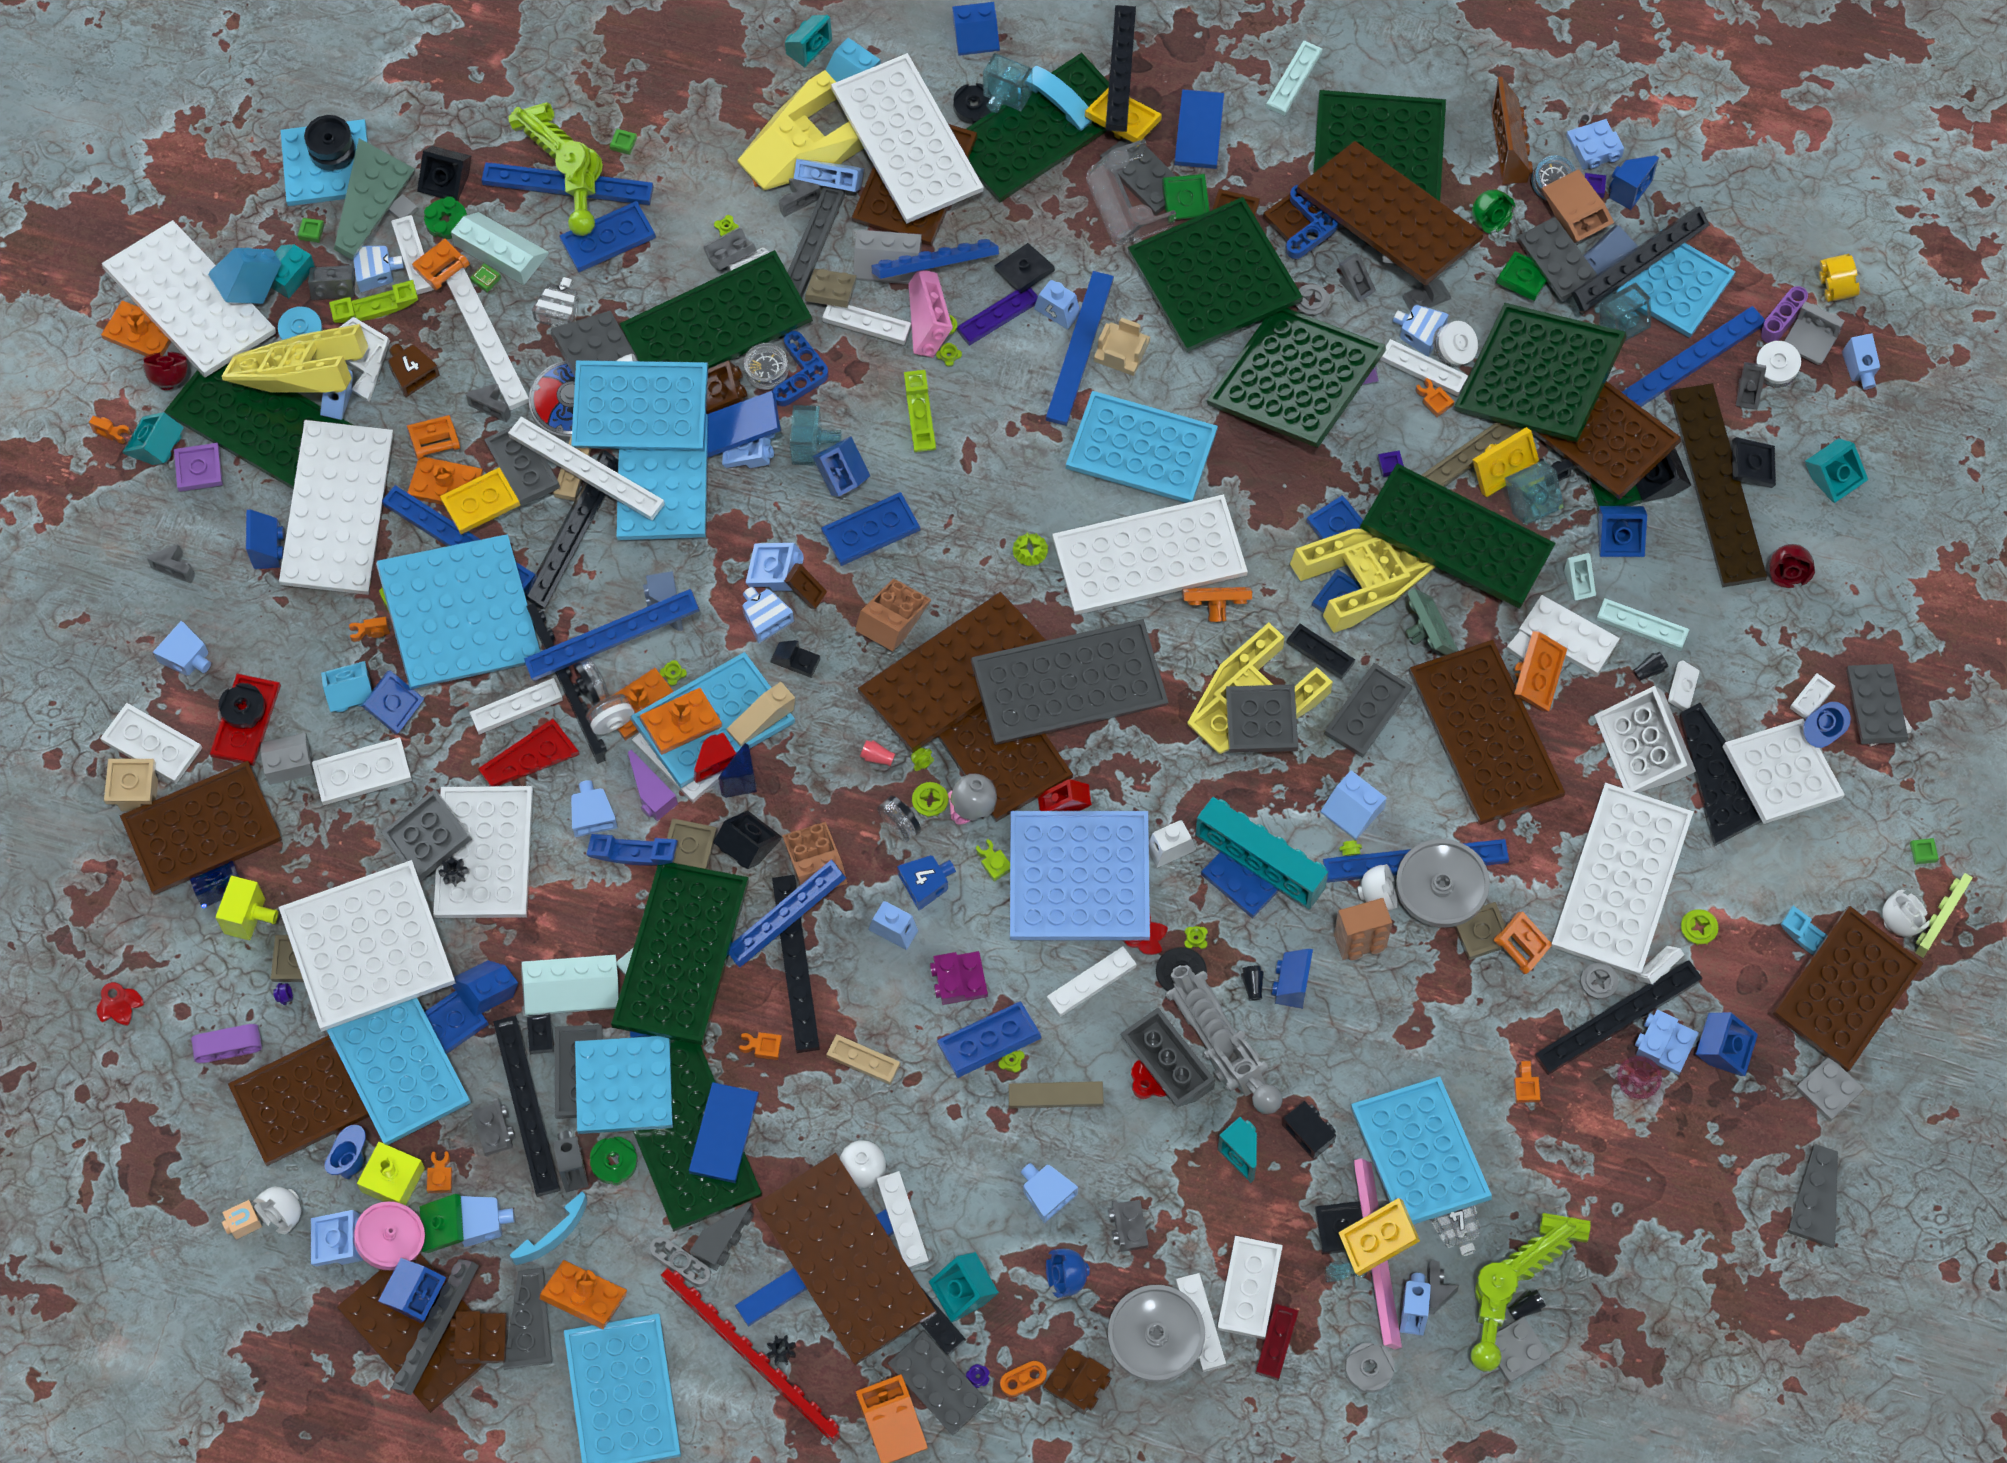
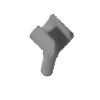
(1587, 116)

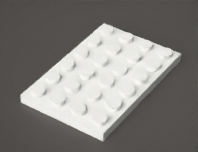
(495, 857)

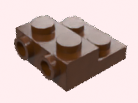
(724, 387)
(478, 1337)
(1078, 1381)

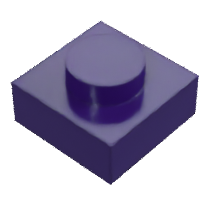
(1597, 182)
(1388, 461)

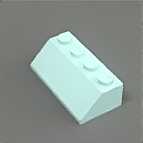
(498, 246)
(569, 984)

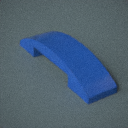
(631, 851)

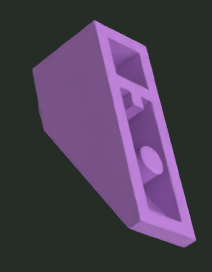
(653, 793)

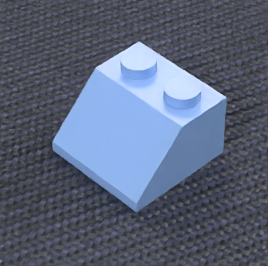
(1353, 805)

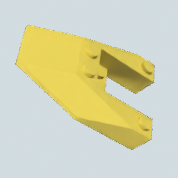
(793, 136)
(300, 362)
(1377, 565)
(1241, 669)

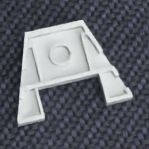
(372, 360)

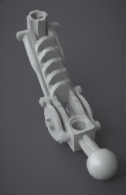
(1206, 1017)

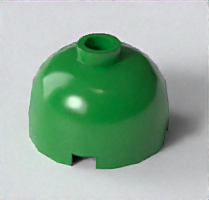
(1492, 210)

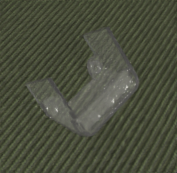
(1119, 217)

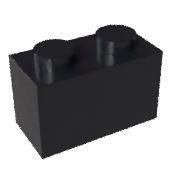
(1309, 1129)

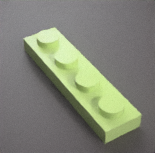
(1947, 906)

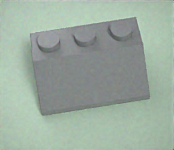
(879, 245)

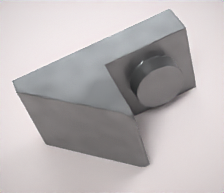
(802, 195)
(1356, 277)
(1428, 295)
(1750, 385)
(487, 401)
(169, 562)
(1438, 1293)

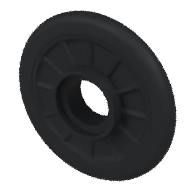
(1172, 959)

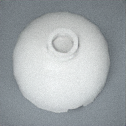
(1377, 885)
(1904, 914)
(864, 1163)
(278, 1207)

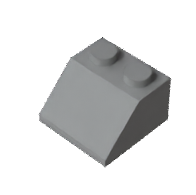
(286, 758)

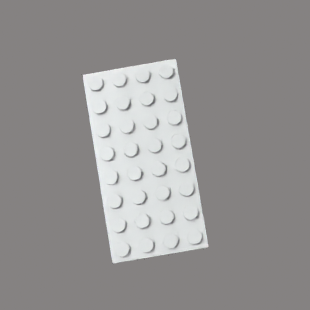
(907, 138)
(172, 287)
(336, 507)
(1149, 554)
(1622, 879)

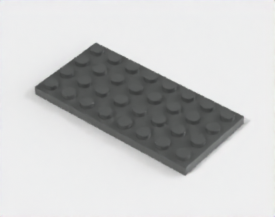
(1069, 681)

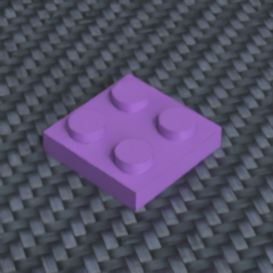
(198, 467)

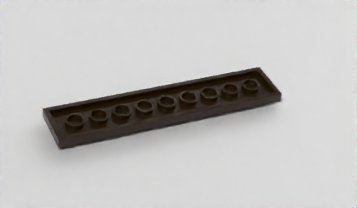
(1718, 494)

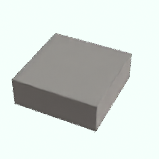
(402, 207)

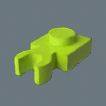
(995, 862)

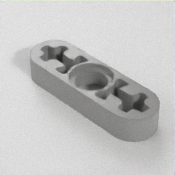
(670, 1246)

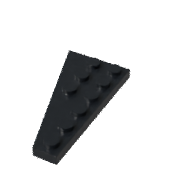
(1721, 791)

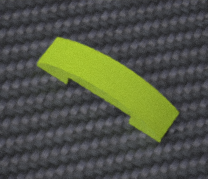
(375, 305)
(919, 411)

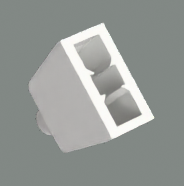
(1172, 842)

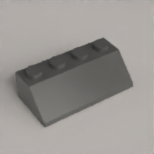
(1169, 1058)

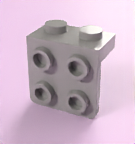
(1814, 332)

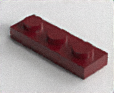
(1277, 1342)

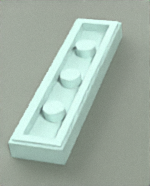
(1294, 78)
(1642, 624)

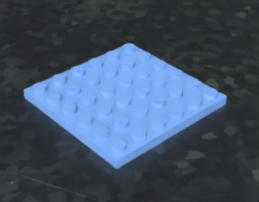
(1079, 875)

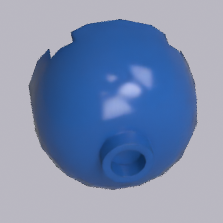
(1066, 1272)

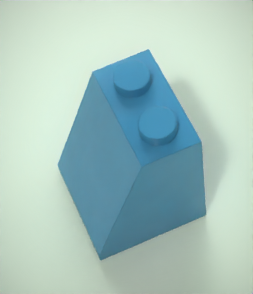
(245, 275)

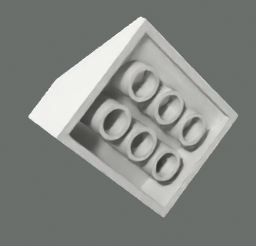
(1645, 741)

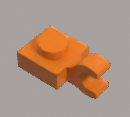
(104, 428)
(371, 627)
(1525, 1086)

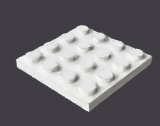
(1782, 771)

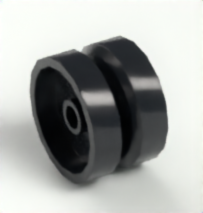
(329, 142)

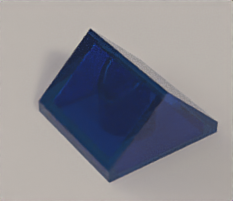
(738, 775)
(212, 885)

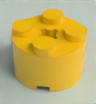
(1840, 277)

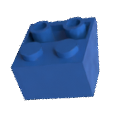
(841, 467)
(412, 1289)

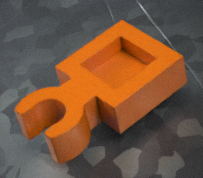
(1435, 399)
(765, 1045)
(440, 1177)

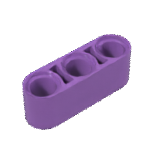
(1786, 306)
(226, 1043)

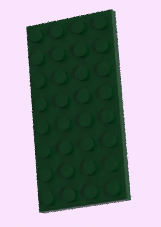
(1024, 144)
(720, 316)
(248, 421)
(1458, 535)
(680, 953)
(669, 1151)

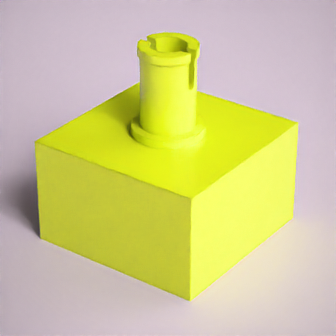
(242, 908)
(390, 1175)

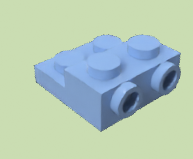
(1595, 144)
(751, 454)
(772, 564)
(1666, 1041)
(334, 1239)

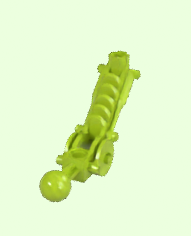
(574, 159)
(1499, 1280)

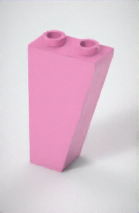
(928, 313)

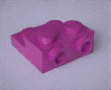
(959, 977)

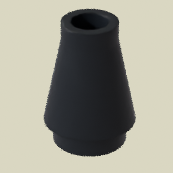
(1651, 666)
(1253, 981)
(1527, 1305)

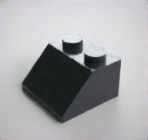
(443, 172)
(1664, 479)
(746, 839)

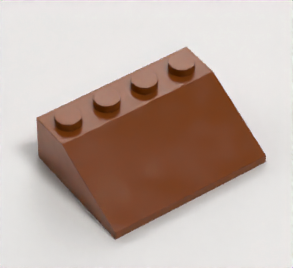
(1510, 135)

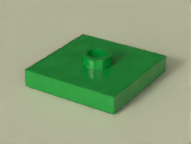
(1186, 196)
(1522, 276)
(442, 1223)

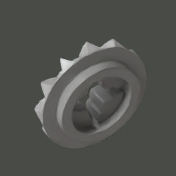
(1321, 299)
(1601, 971)

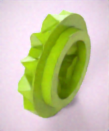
(1023, 555)
(923, 792)
(1701, 917)

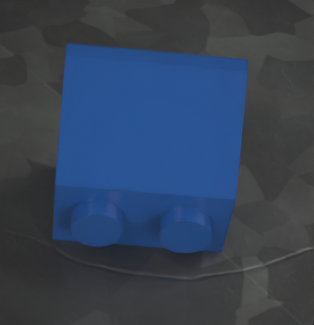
(976, 28)
(1632, 180)
(1622, 531)
(264, 540)
(1293, 978)
(485, 986)
(1727, 1043)

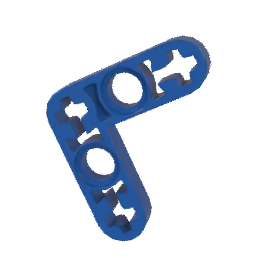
(1316, 226)
(807, 367)

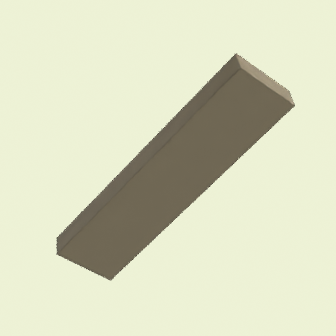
(1056, 1094)

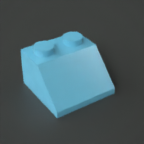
(850, 60)
(346, 686)

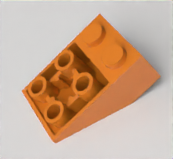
(891, 1419)

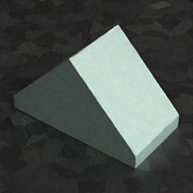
(1580, 576)

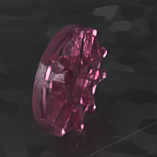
(1639, 1077)

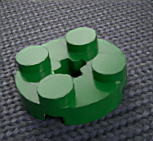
(441, 208)
(610, 1148)

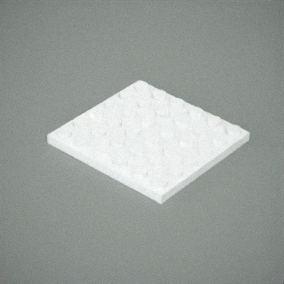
(366, 945)

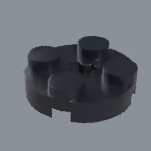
(962, 103)
(242, 718)

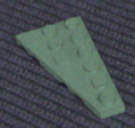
(371, 191)

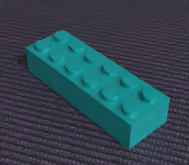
(1261, 852)

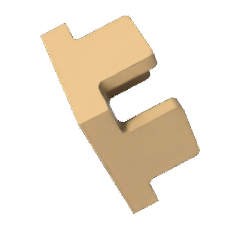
(1122, 346)
(130, 783)

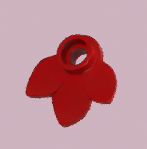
(1151, 946)
(120, 1006)
(1143, 1077)

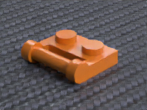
(437, 259)
(433, 431)
(1528, 937)

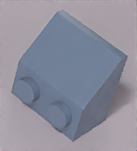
(659, 588)

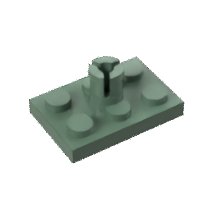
(1430, 624)

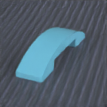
(1061, 96)
(1802, 931)
(528, 1252)

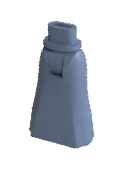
(1609, 249)

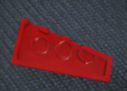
(532, 753)

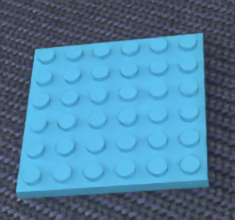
(458, 611)

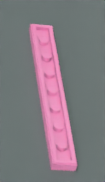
(1380, 1273)

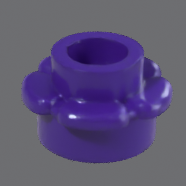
(283, 993)
(982, 1371)

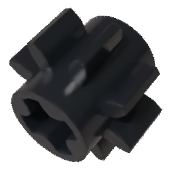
(453, 866)
(778, 1344)

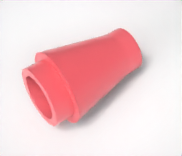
(876, 753)

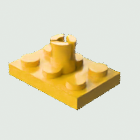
(1140, 118)
(1504, 460)
(480, 500)
(1379, 1236)

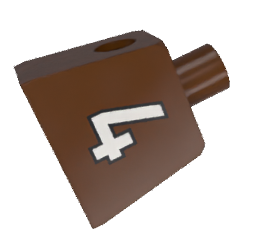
(411, 368)

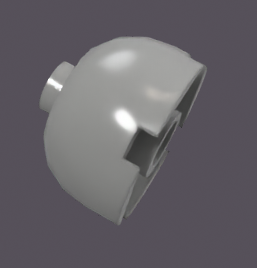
(974, 797)

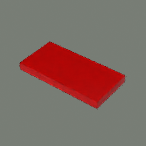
(245, 743)

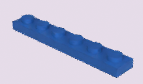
(928, 260)
(786, 913)

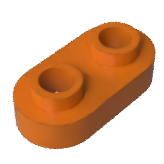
(1022, 1378)

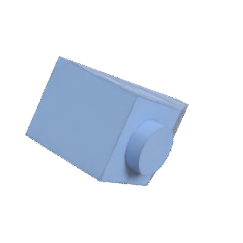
(829, 174)

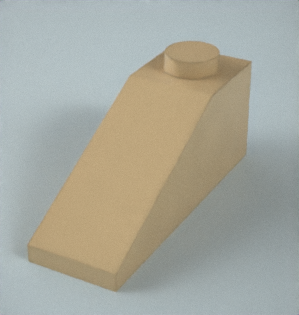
(762, 714)

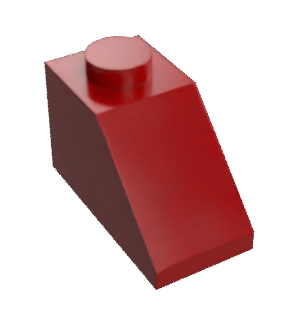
(713, 757)
(1066, 796)

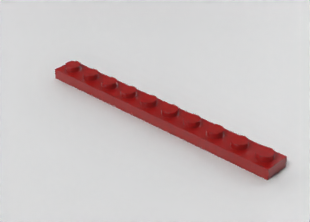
(759, 1361)

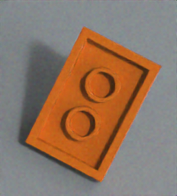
(135, 331)
(438, 477)
(1217, 599)
(1540, 671)
(641, 694)
(680, 721)
(583, 1294)

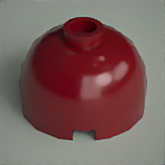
(165, 370)
(1791, 566)

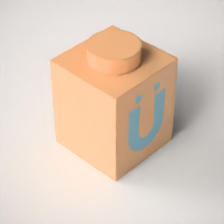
(241, 1220)

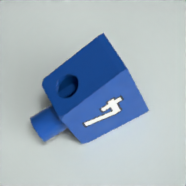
(925, 879)

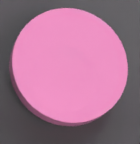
(387, 1234)

